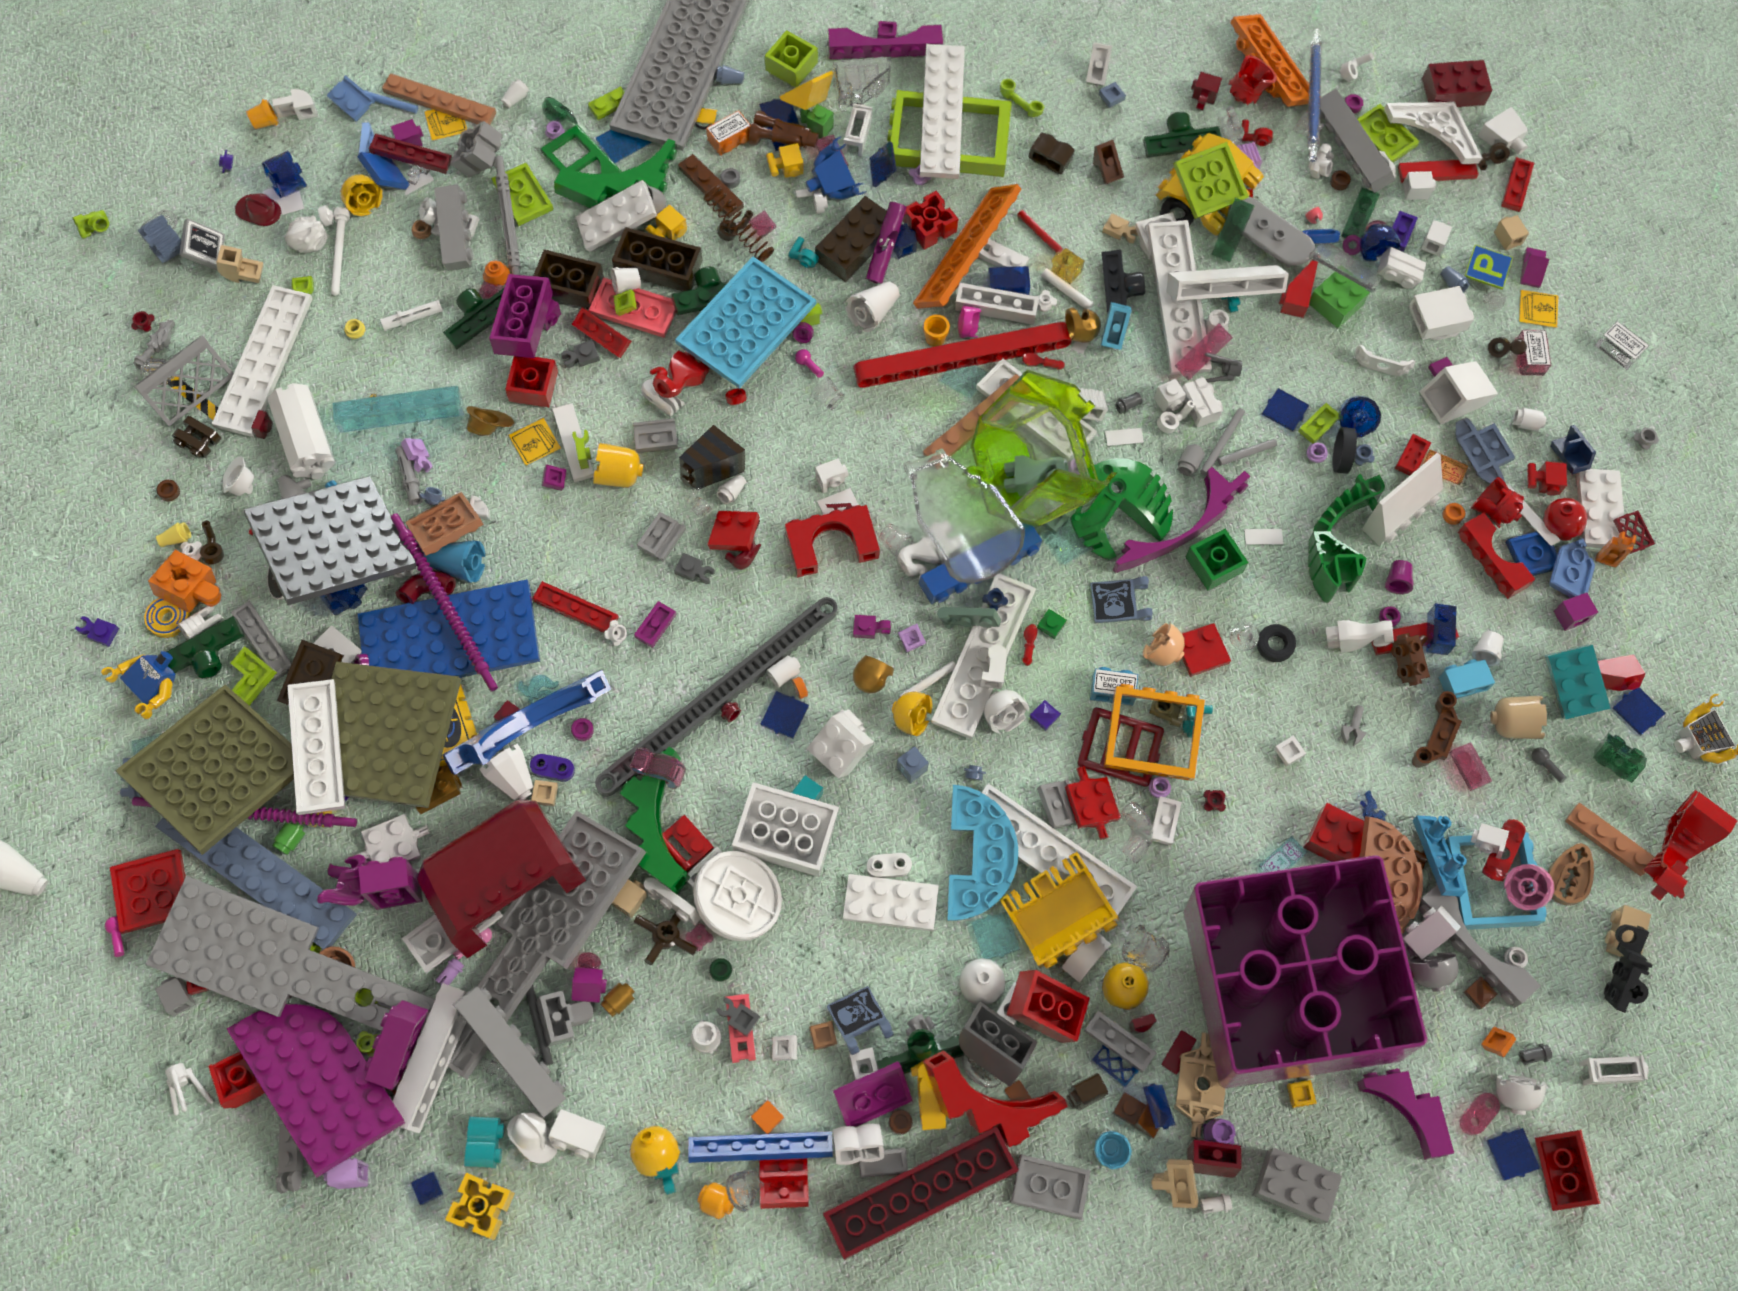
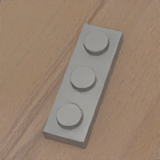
(1120, 1041)

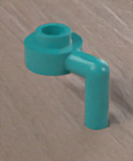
(806, 257)
(1189, 723)

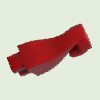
(682, 372)

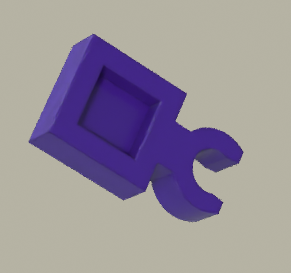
(99, 632)

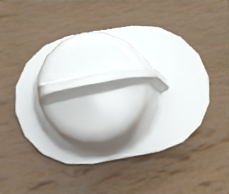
(238, 478)
(531, 1137)

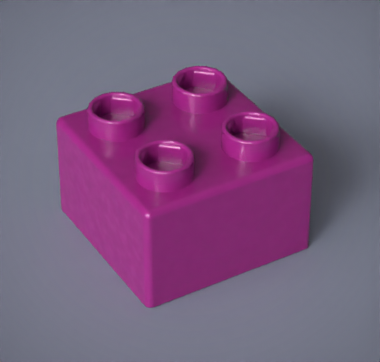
(1303, 968)

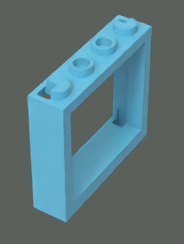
(1526, 857)

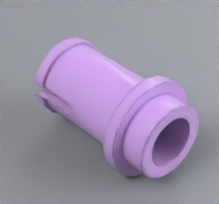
(450, 972)

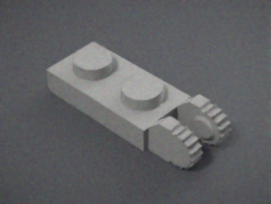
(289, 1163)

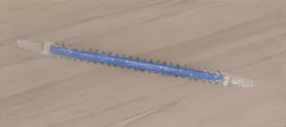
(1314, 95)

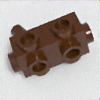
(1410, 658)

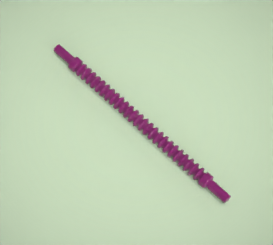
(481, 666)
(327, 820)

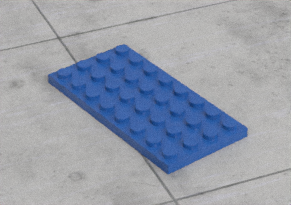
(422, 640)

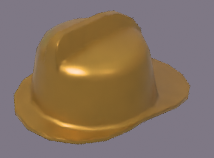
(486, 421)

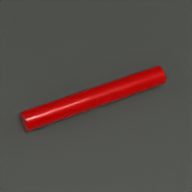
(1039, 231)

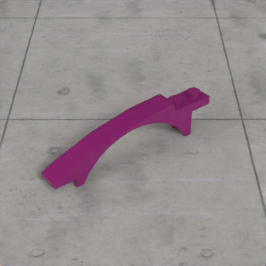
(1219, 495)

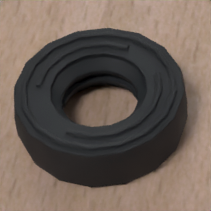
(1171, 203)
(1282, 632)

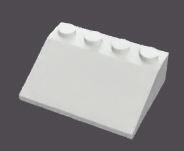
(1406, 502)
(785, 829)

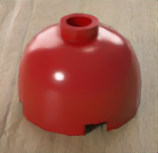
(1565, 518)

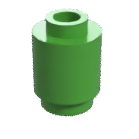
(288, 837)

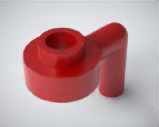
(1261, 136)

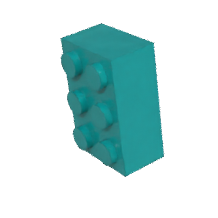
(1577, 681)

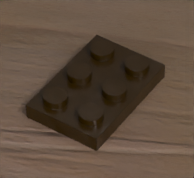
(309, 665)

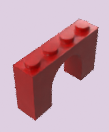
(853, 522)

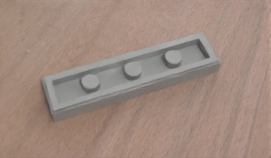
(262, 639)

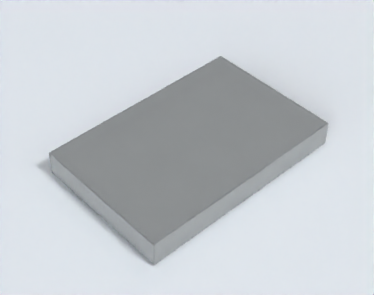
(1050, 1187)

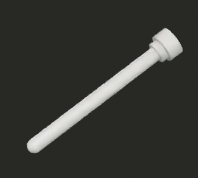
(341, 217)

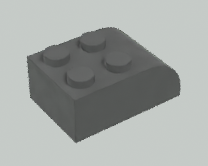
(996, 1044)

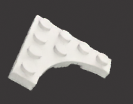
(1440, 120)

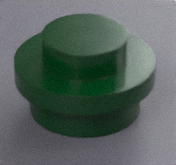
(720, 969)

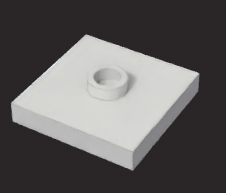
(337, 642)

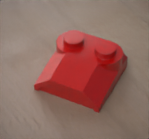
(234, 1082)

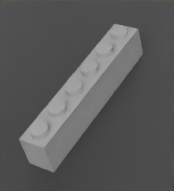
(1355, 141)
(509, 1050)

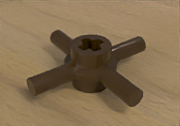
(664, 942)

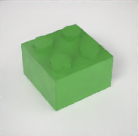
(1338, 299)

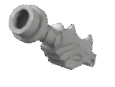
(158, 341)

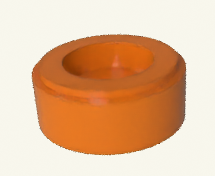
(1453, 513)
(800, 687)

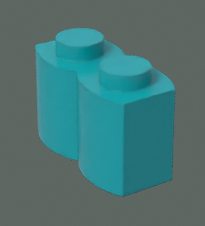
(483, 1142)

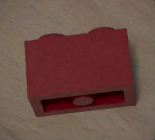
(1215, 1158)

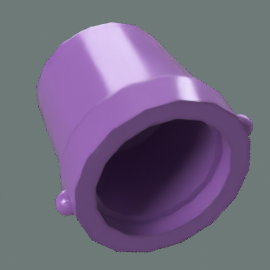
(1219, 1131)

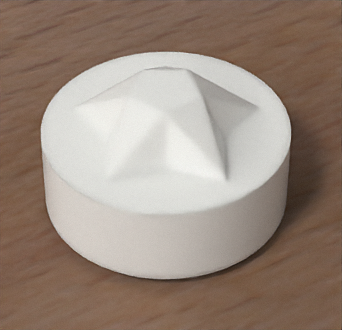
(325, 215)

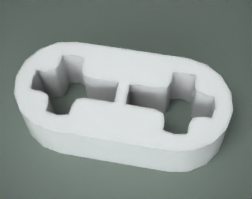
(428, 211)

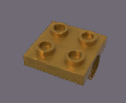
(445, 788)

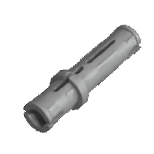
(410, 482)

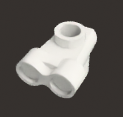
(1323, 164)

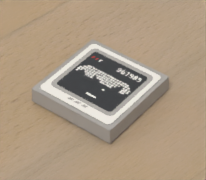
(201, 243)

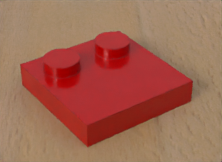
(733, 530)
(1204, 650)

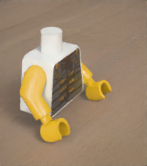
(1706, 735)

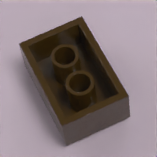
(571, 278)

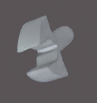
(1355, 723)

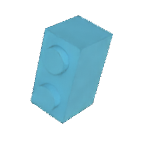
(1116, 326)
(1467, 679)

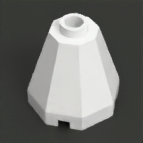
(510, 773)

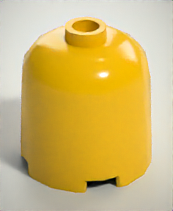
(617, 466)

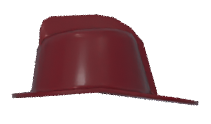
(258, 209)

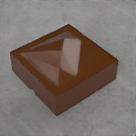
(1480, 993)

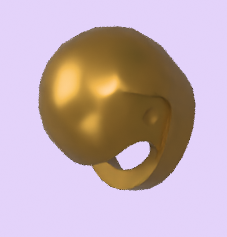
(1082, 328)
(871, 674)

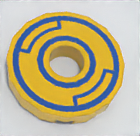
(155, 613)

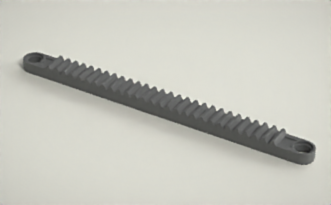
(722, 691)

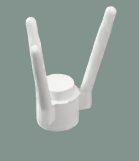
(177, 1078)

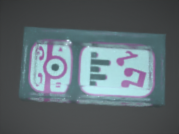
(1284, 857)

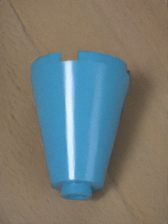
(459, 560)

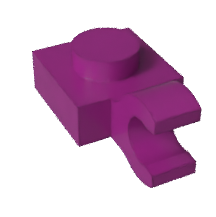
(866, 626)

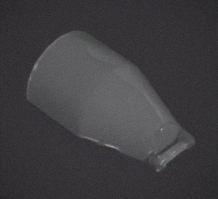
(963, 518)

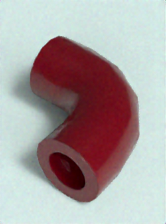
(416, 586)

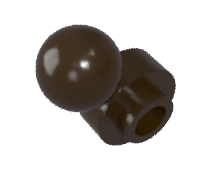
(1517, 347)

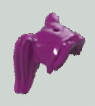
(348, 885)

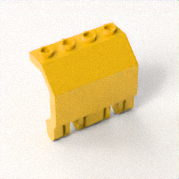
(1249, 173)
(1062, 913)

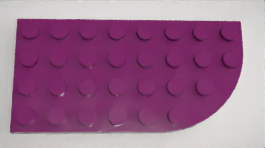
(315, 1083)

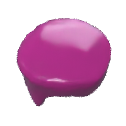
(968, 322)

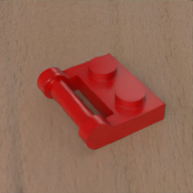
(690, 839)

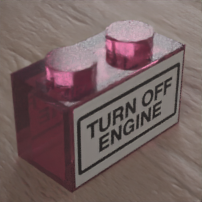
(1537, 356)

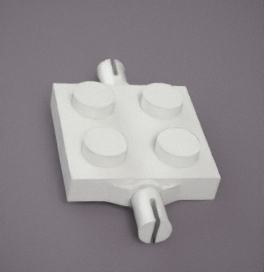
(392, 840)

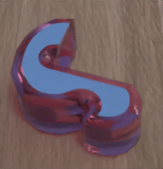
(658, 766)

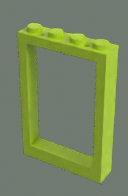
(968, 163)

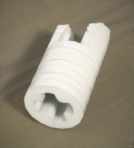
(196, 624)

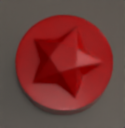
(736, 396)

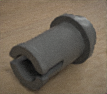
(1124, 404)
(1535, 1054)

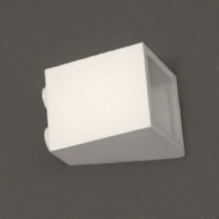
(1458, 391)

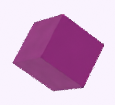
(1575, 611)

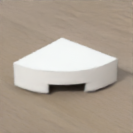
(480, 507)

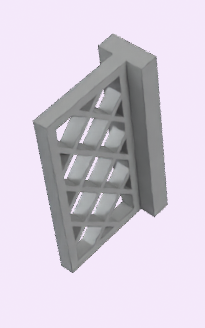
(173, 365)

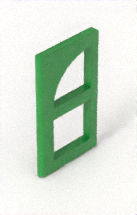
(595, 152)

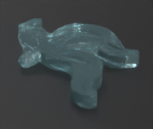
(535, 685)

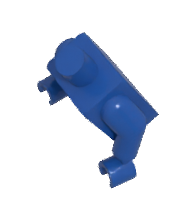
(832, 174)

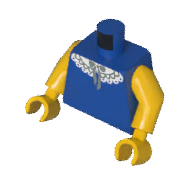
(147, 678)

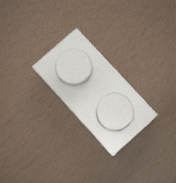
(1165, 820)

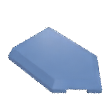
(1572, 569)

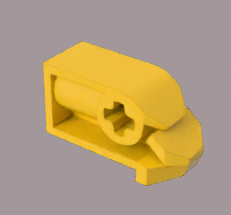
(929, 1110)

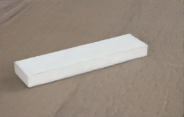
(567, 424)

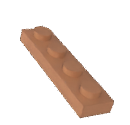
(1609, 838)

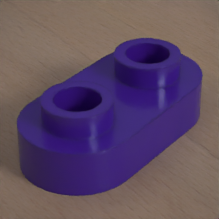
(551, 767)

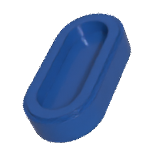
(1323, 235)

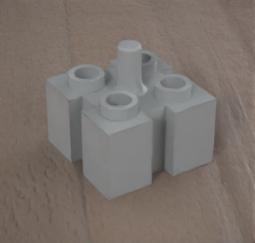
(476, 149)

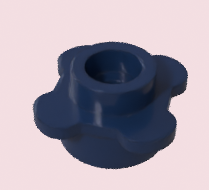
(998, 594)

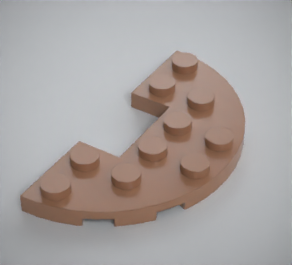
(1400, 863)

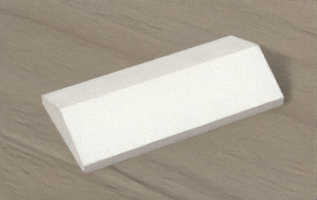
(432, 945)

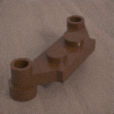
(1442, 733)

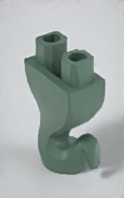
(1030, 472)

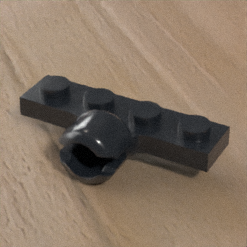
(1117, 283)

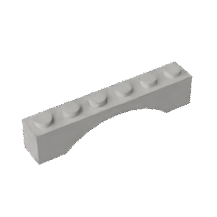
(1511, 981)

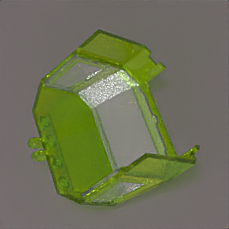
(1039, 421)

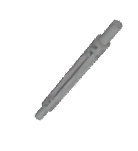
(507, 217)

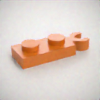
(1616, 550)

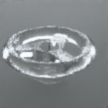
(979, 1074)

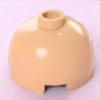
(1166, 646)

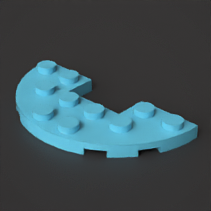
(993, 854)

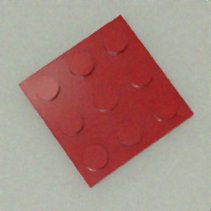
(146, 889)

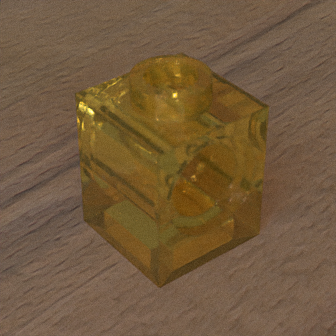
(1070, 272)

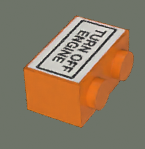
(728, 133)

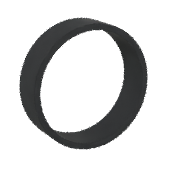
(1344, 450)

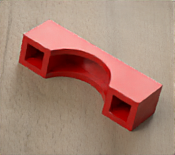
(1509, 577)

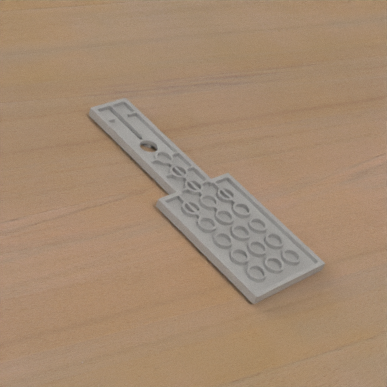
(552, 923)
(264, 957)

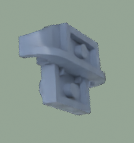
(1484, 449)

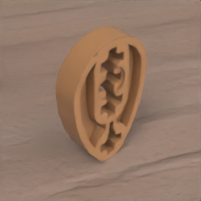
(1583, 873)

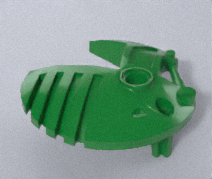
(1138, 497)

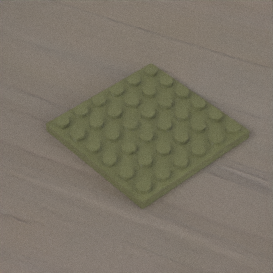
(392, 731)
(211, 769)

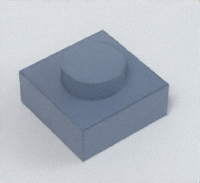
(1112, 94)

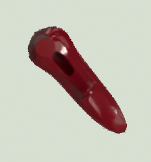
(745, 558)

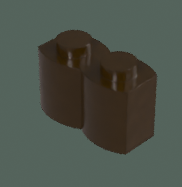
(1051, 153)
(1087, 1092)

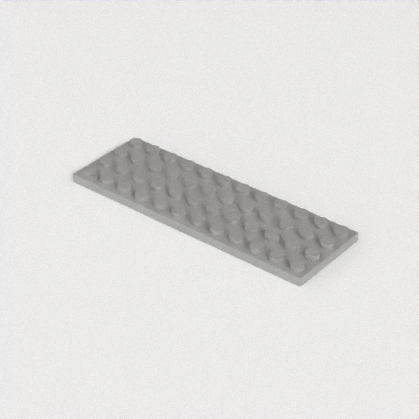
(677, 70)

